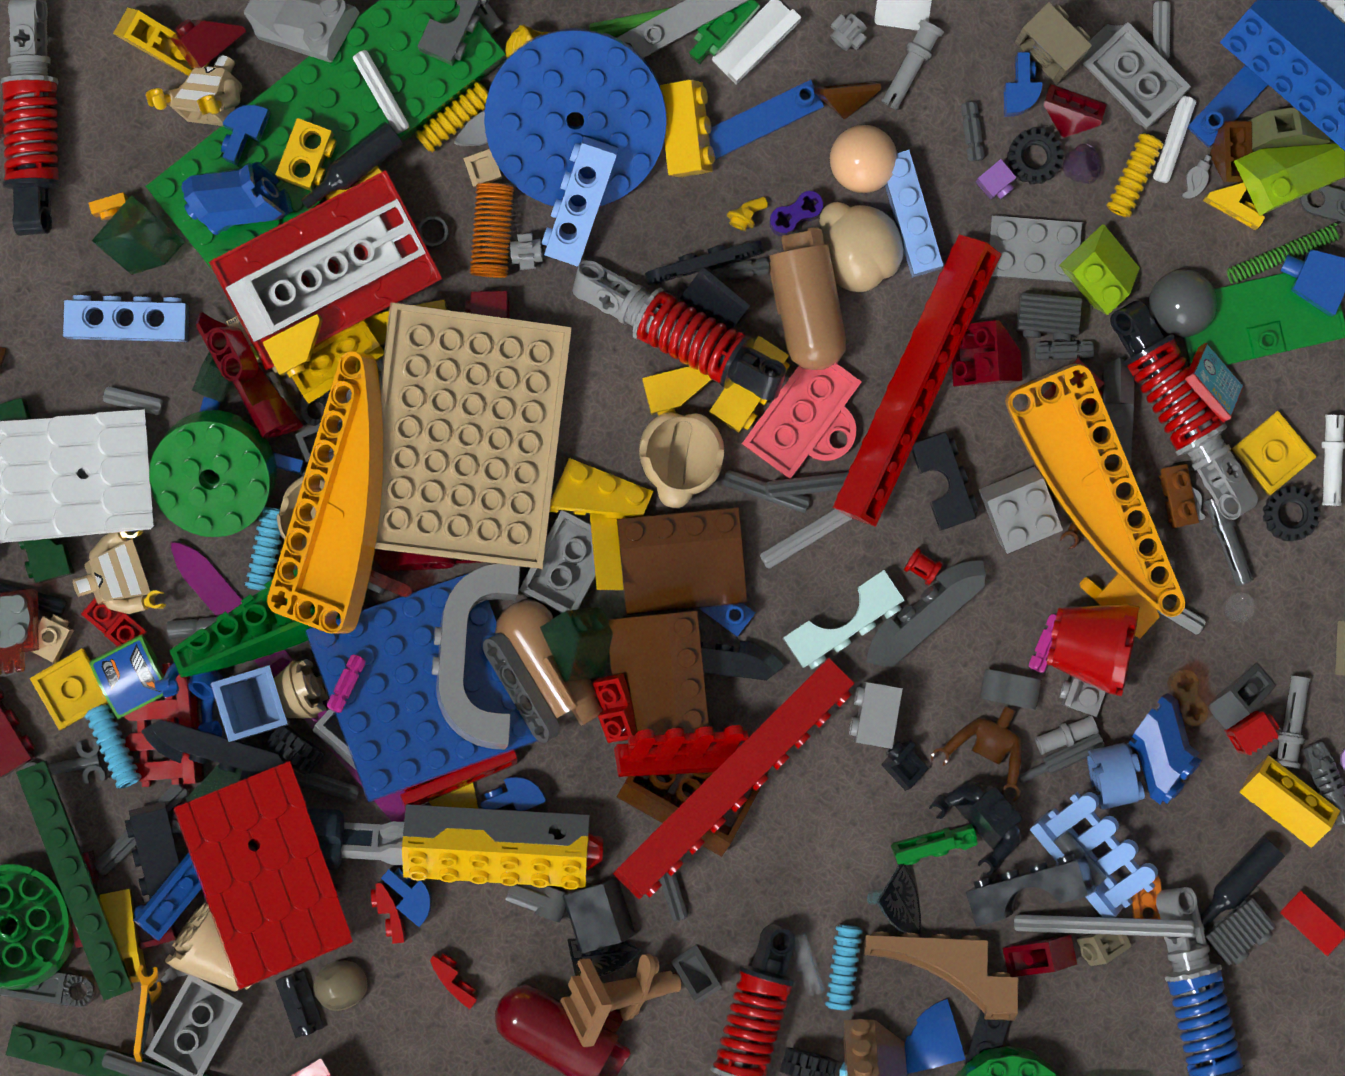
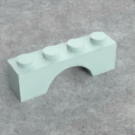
(876, 598)

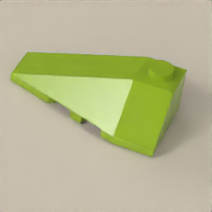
(1289, 173)

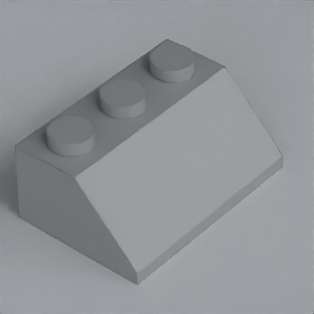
(194, 1027)

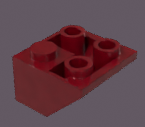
(987, 356)

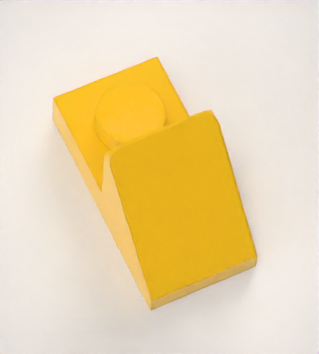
(1228, 202)

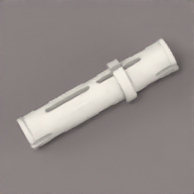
(1333, 459)

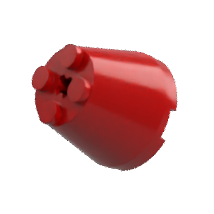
(1095, 644)

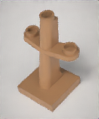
(594, 1000)

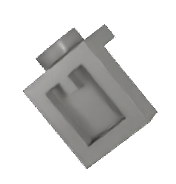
(1081, 696)

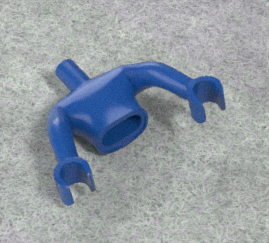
(201, 687)

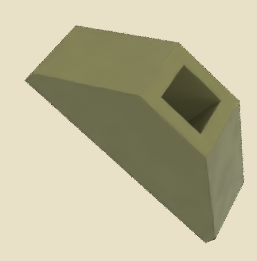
(1285, 129)

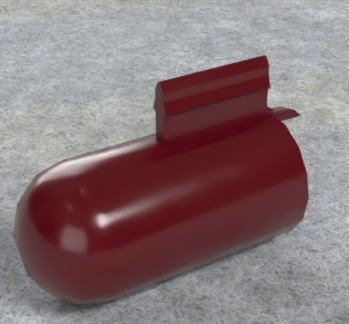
(543, 1030)

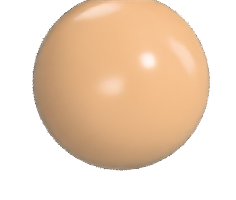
(863, 158)

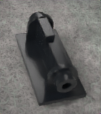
(299, 1004)

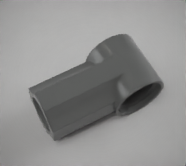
(544, 901)

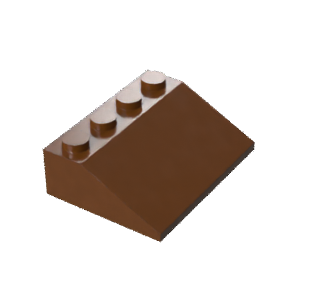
(682, 561)
(661, 670)
(664, 794)

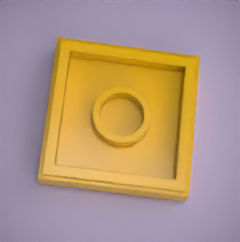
(1273, 453)
(69, 689)

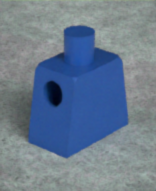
(1318, 279)

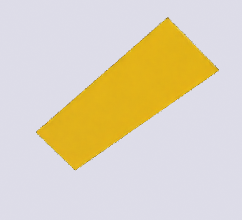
(606, 552)

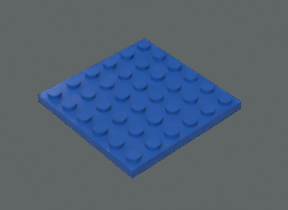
(394, 708)

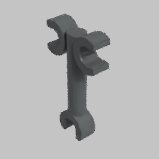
(89, 761)

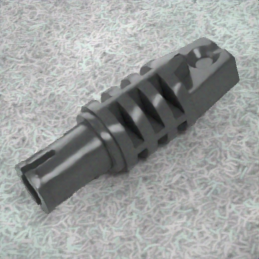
(1326, 777)

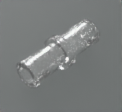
(807, 965)

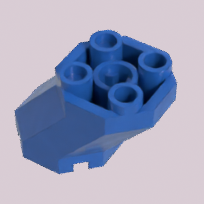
(235, 197)
(1165, 750)

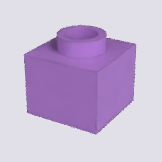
(996, 180)

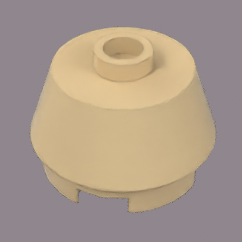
(300, 690)

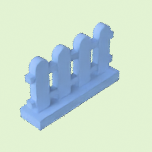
(1110, 895)

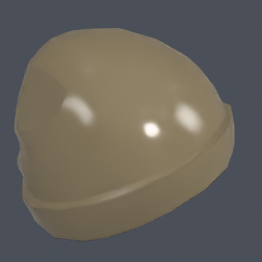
(340, 985)

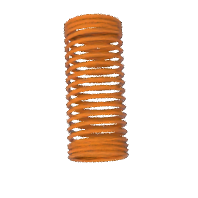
(493, 191)

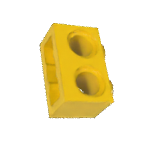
(298, 153)

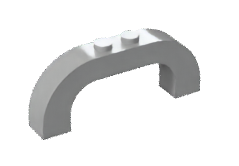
(467, 720)

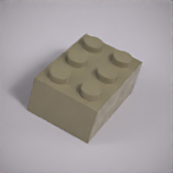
(1053, 42)

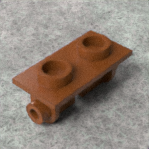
(1178, 488)

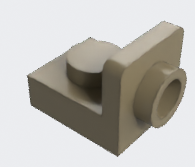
(1102, 948)

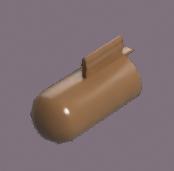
(808, 300)
(522, 626)

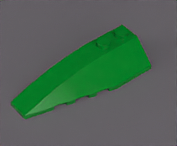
(239, 637)

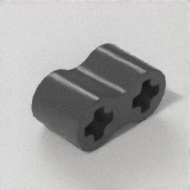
(1010, 689)

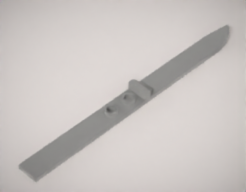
(643, 39)

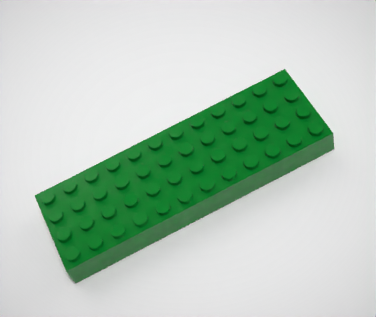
(337, 100)

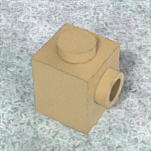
(53, 637)

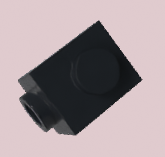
(904, 764)

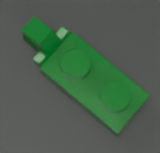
(720, 31)
(933, 843)

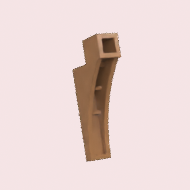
(958, 962)

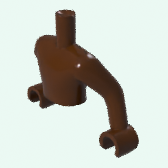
(992, 742)

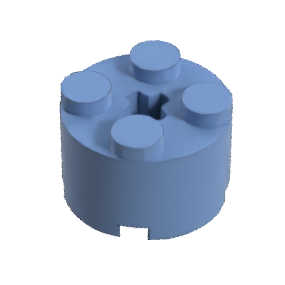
(1114, 775)

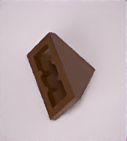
(847, 97)
(1230, 144)

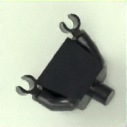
(989, 815)

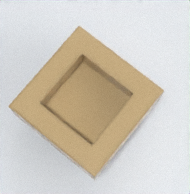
(482, 168)

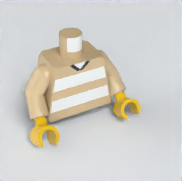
(205, 95)
(117, 575)

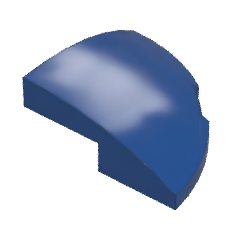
(933, 1040)

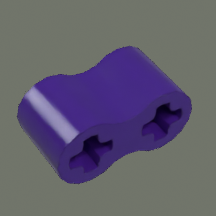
(796, 213)

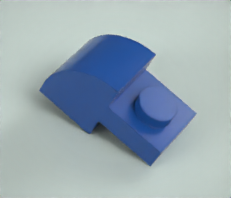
(1022, 94)
(245, 123)
(521, 792)
(416, 900)

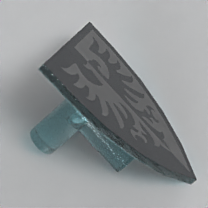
(899, 901)
(604, 959)

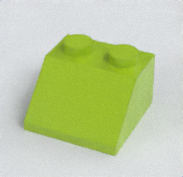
(1101, 270)

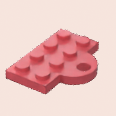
(804, 418)

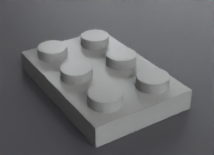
(1033, 247)

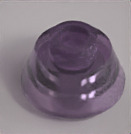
(1082, 164)

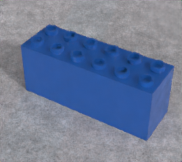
(1299, 55)

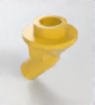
(742, 217)

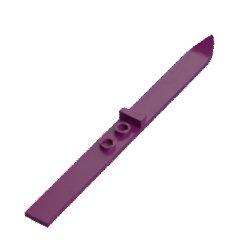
(220, 598)

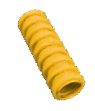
(453, 117)
(1135, 175)

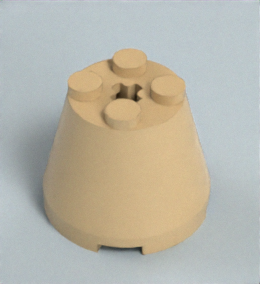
(201, 951)

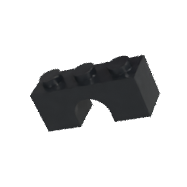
(939, 455)

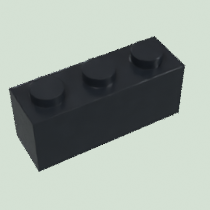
(154, 846)

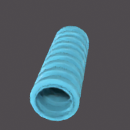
(264, 550)
(113, 746)
(843, 967)

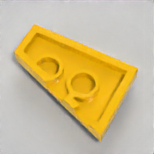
(598, 492)

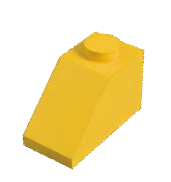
(294, 346)

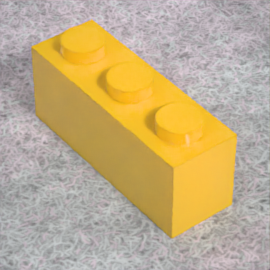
(687, 129)
(736, 403)
(1289, 801)

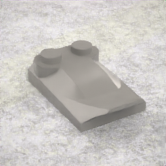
(303, 25)
(1134, 73)
(566, 564)

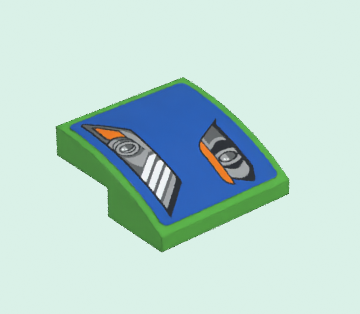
(128, 676)

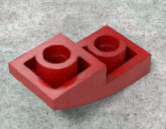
(115, 625)
(617, 714)
(386, 903)
(1313, 923)
(446, 971)

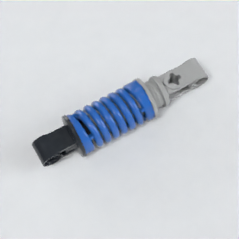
(1200, 992)

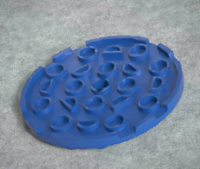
(566, 75)

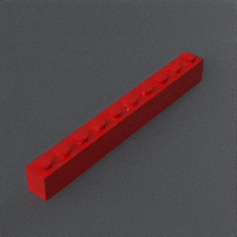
(917, 380)
(733, 779)

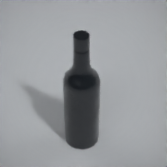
(356, 163)
(1243, 879)

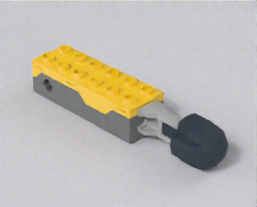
(468, 845)

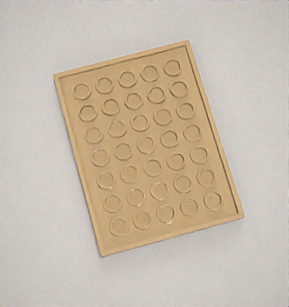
(469, 434)

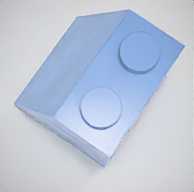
(249, 704)

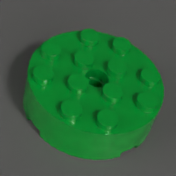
(192, 494)
(43, 928)

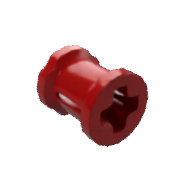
(923, 566)

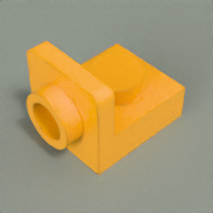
(107, 206)

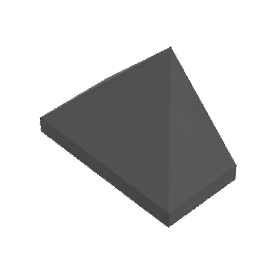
(696, 974)

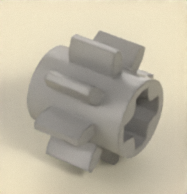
(848, 32)
(526, 251)

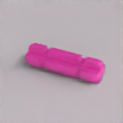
(1042, 648)
(346, 683)

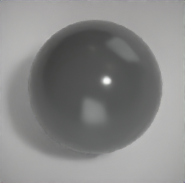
(1183, 303)

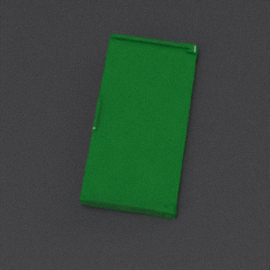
(1264, 320)

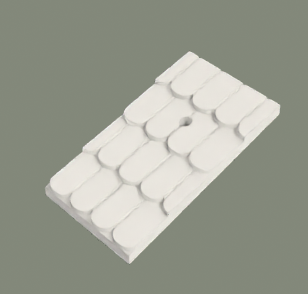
(41, 484)

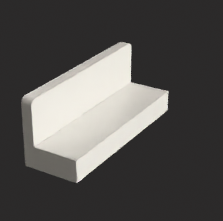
(756, 40)

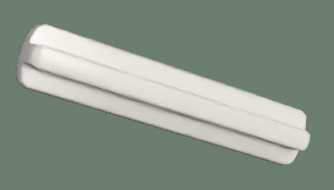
(381, 91)
(1174, 139)

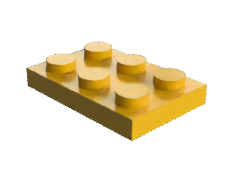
(326, 355)

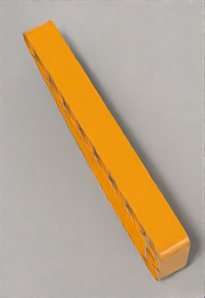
(1074, 469)
(344, 531)

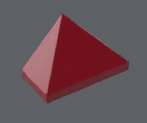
(1072, 111)

